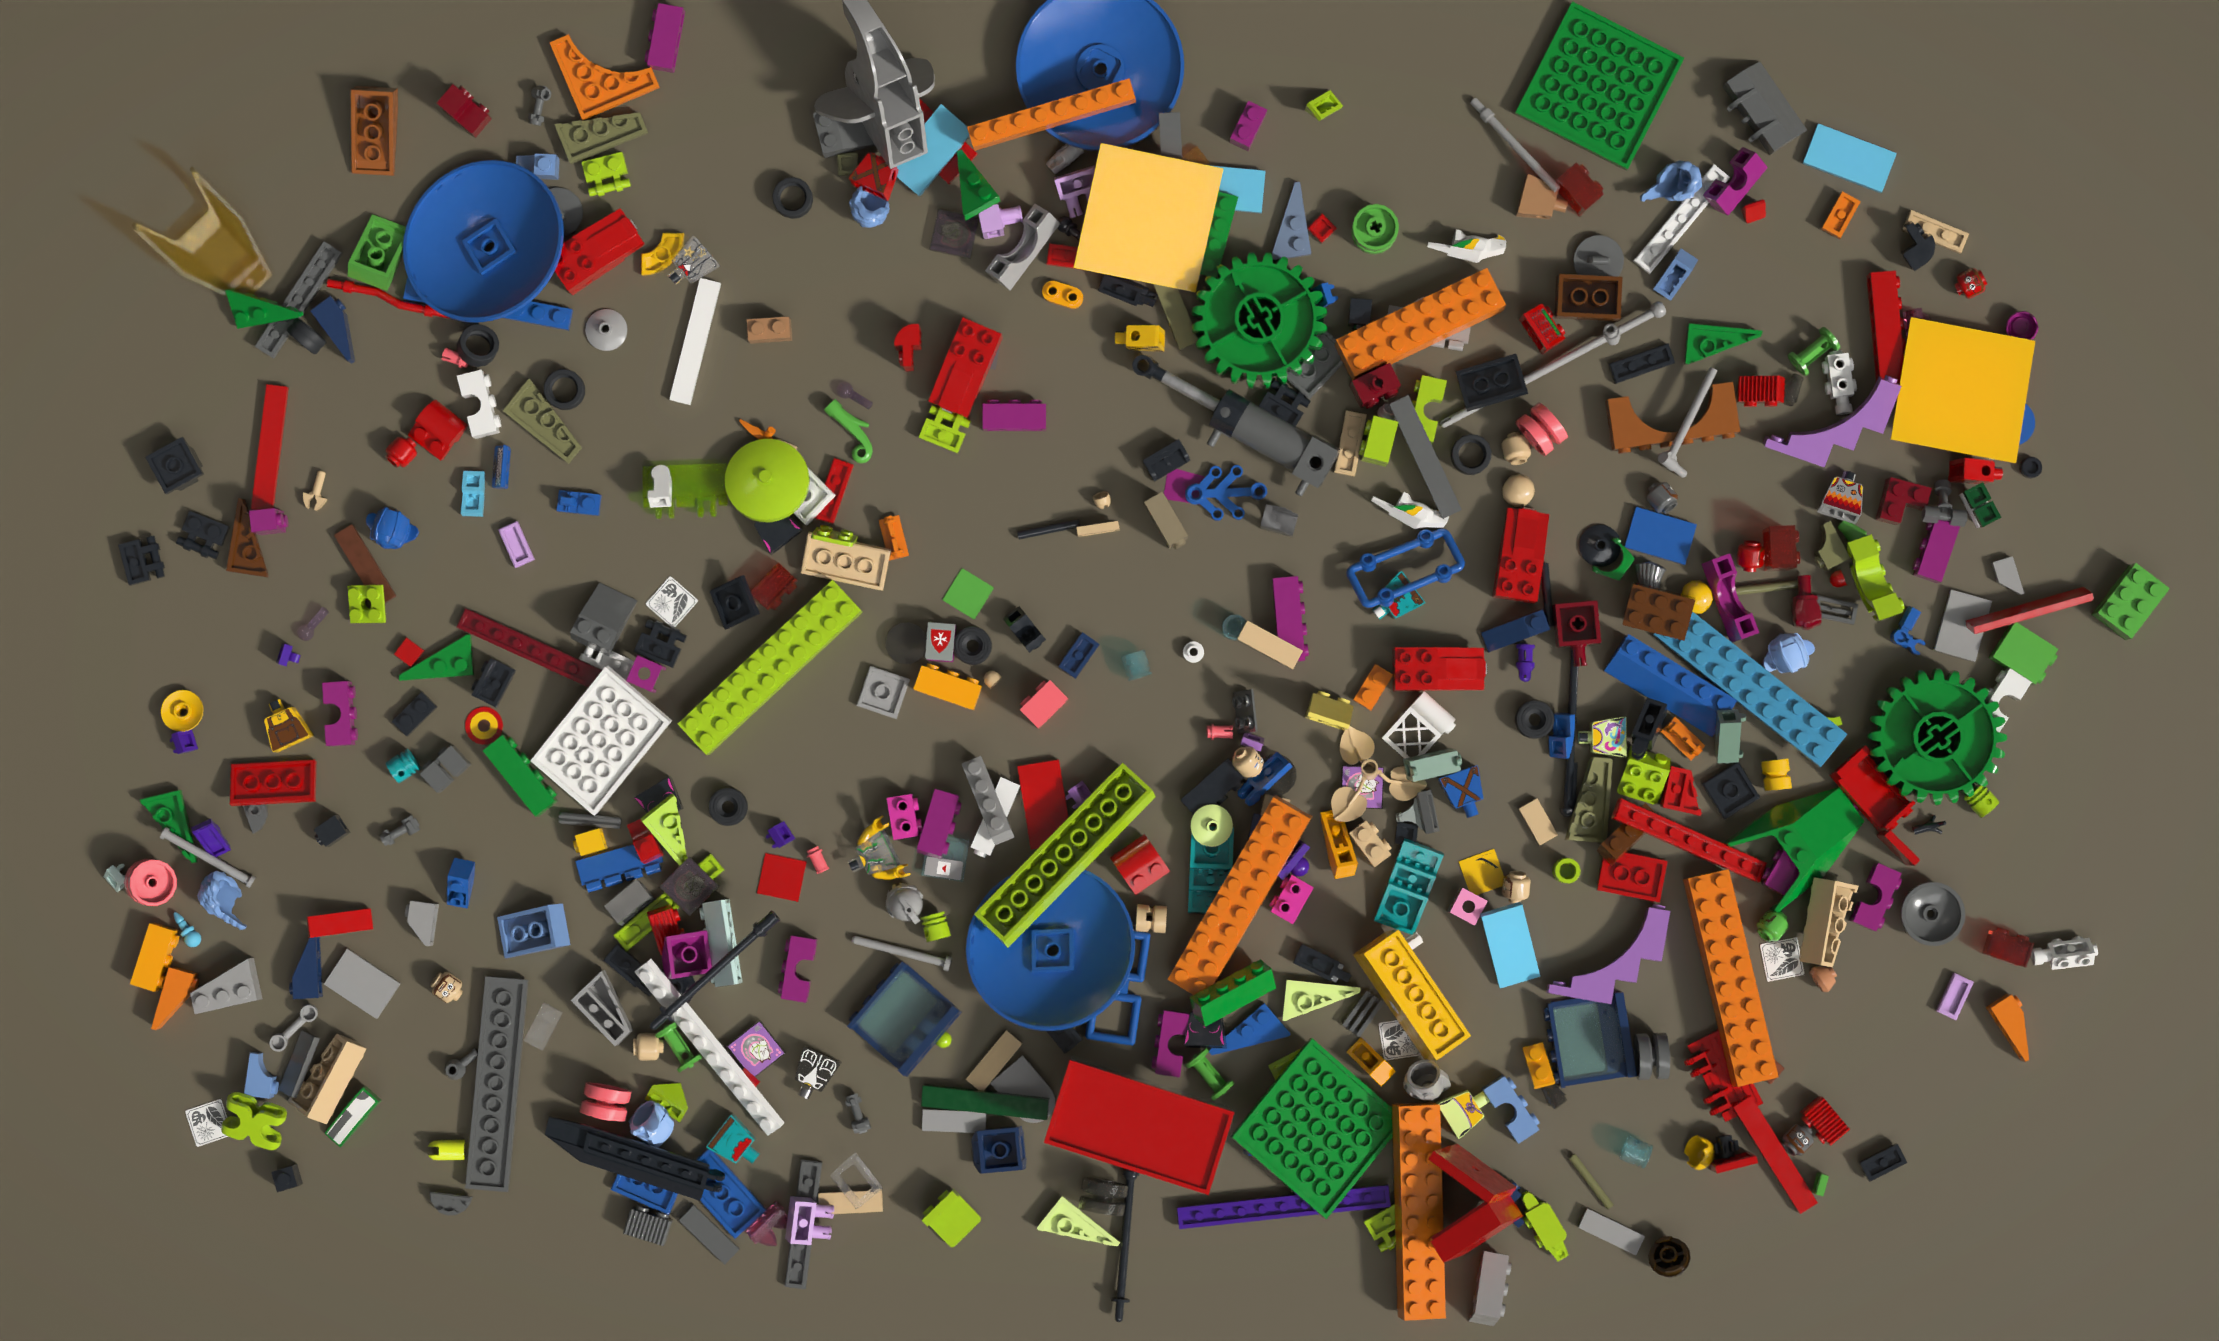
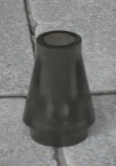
(1792, 389)
(1554, 1096)

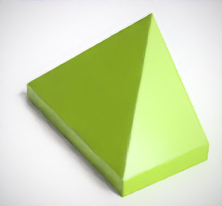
(1323, 106)
(671, 1097)

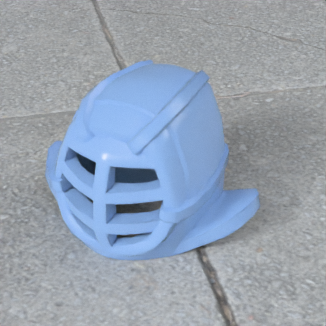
(1788, 653)
(651, 1124)

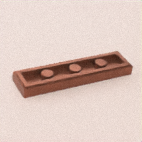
(363, 560)

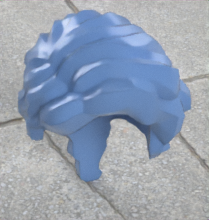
(1675, 182)
(868, 209)
(218, 897)

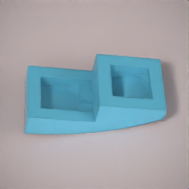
(473, 493)

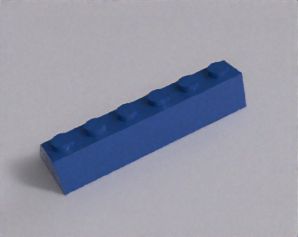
(1669, 683)

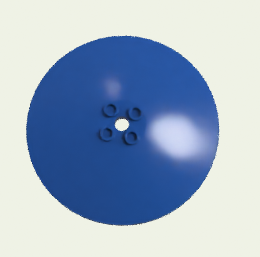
(1126, 36)

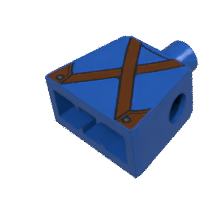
(1463, 789)

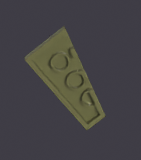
(594, 136)
(539, 418)
(1591, 809)

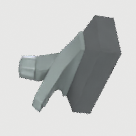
(1421, 813)

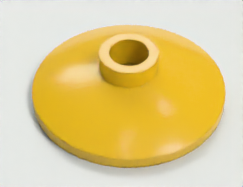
(175, 704)

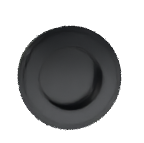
(2031, 467)

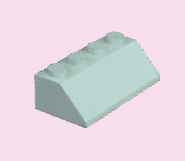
(721, 940)

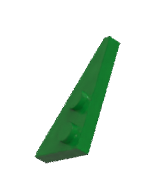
(975, 190)
(254, 311)
(1709, 340)
(171, 812)

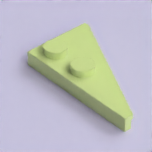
(1307, 996)
(1072, 1222)

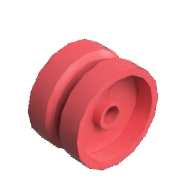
(1541, 429)
(137, 881)
(605, 1104)

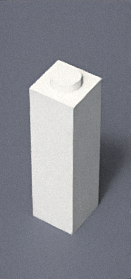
(1006, 793)

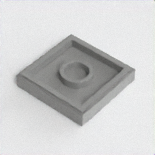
(883, 692)

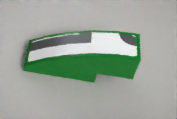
(353, 1116)

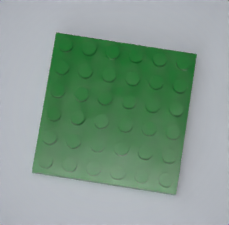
(1599, 85)
(1317, 1128)

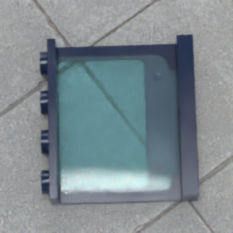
(904, 1018)
(1589, 1040)

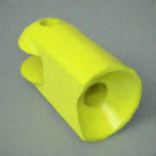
(448, 1150)

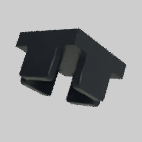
(175, 466)

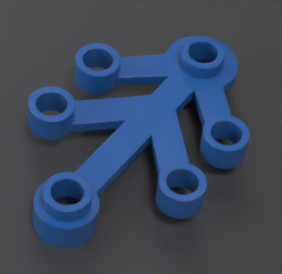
(1222, 493)

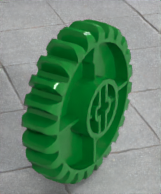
(1253, 285)
(1971, 724)

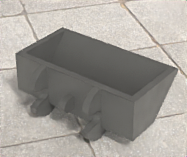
(1763, 108)

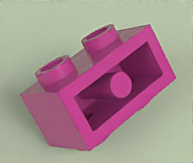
(900, 817)
(1294, 900)

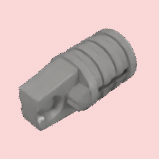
(1063, 158)

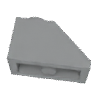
(423, 919)

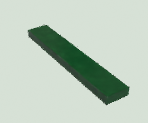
(985, 1102)

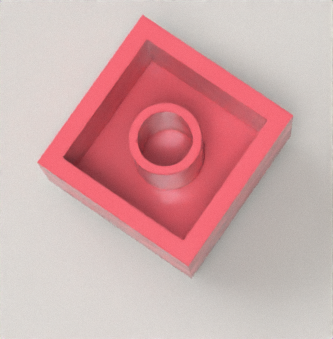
(1043, 703)

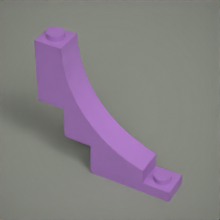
(1817, 444)
(1599, 985)

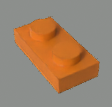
(1840, 215)
(1373, 687)

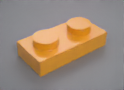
(1538, 1065)

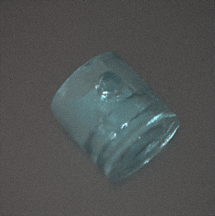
(1232, 627)
(1136, 665)
(1636, 1152)

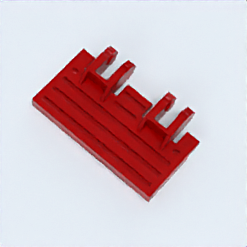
(1718, 1077)

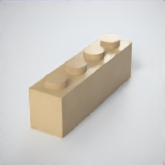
(1825, 920)
(328, 1079)

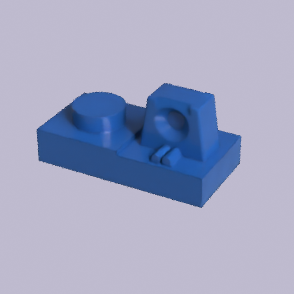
(579, 503)

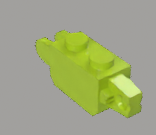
(1545, 1224)

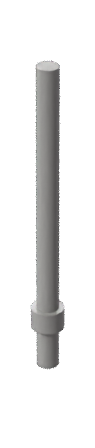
(1488, 116)

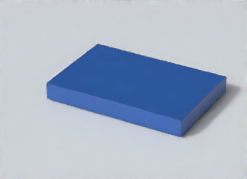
(1660, 536)
(645, 1193)

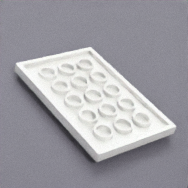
(601, 740)

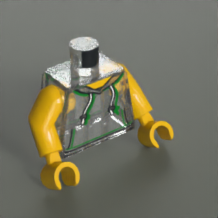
(877, 853)

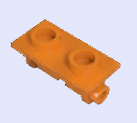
(894, 537)
(1683, 738)

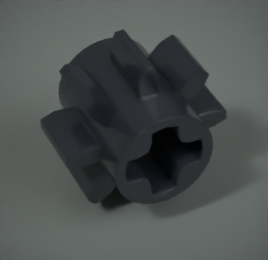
(1725, 1146)

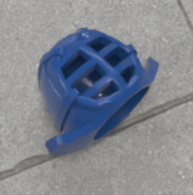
(391, 528)

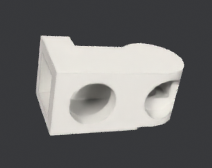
(662, 492)

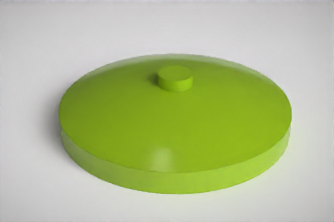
(767, 480)

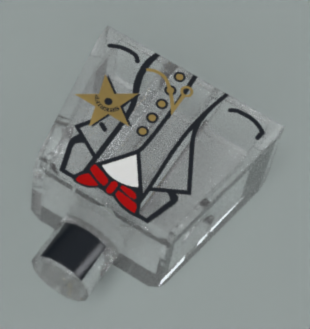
(692, 262)

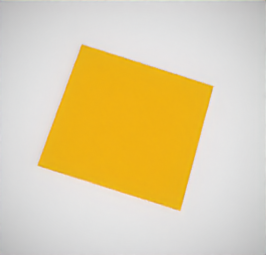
(1148, 217)
(1963, 390)

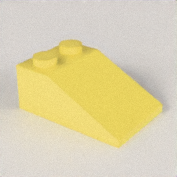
(1330, 711)

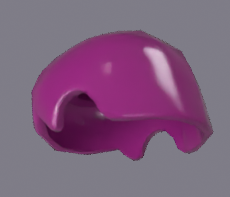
(2022, 325)

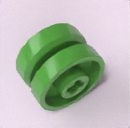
(1379, 217)

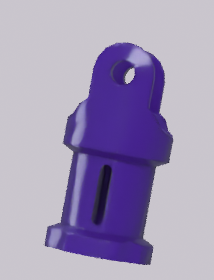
(1525, 666)

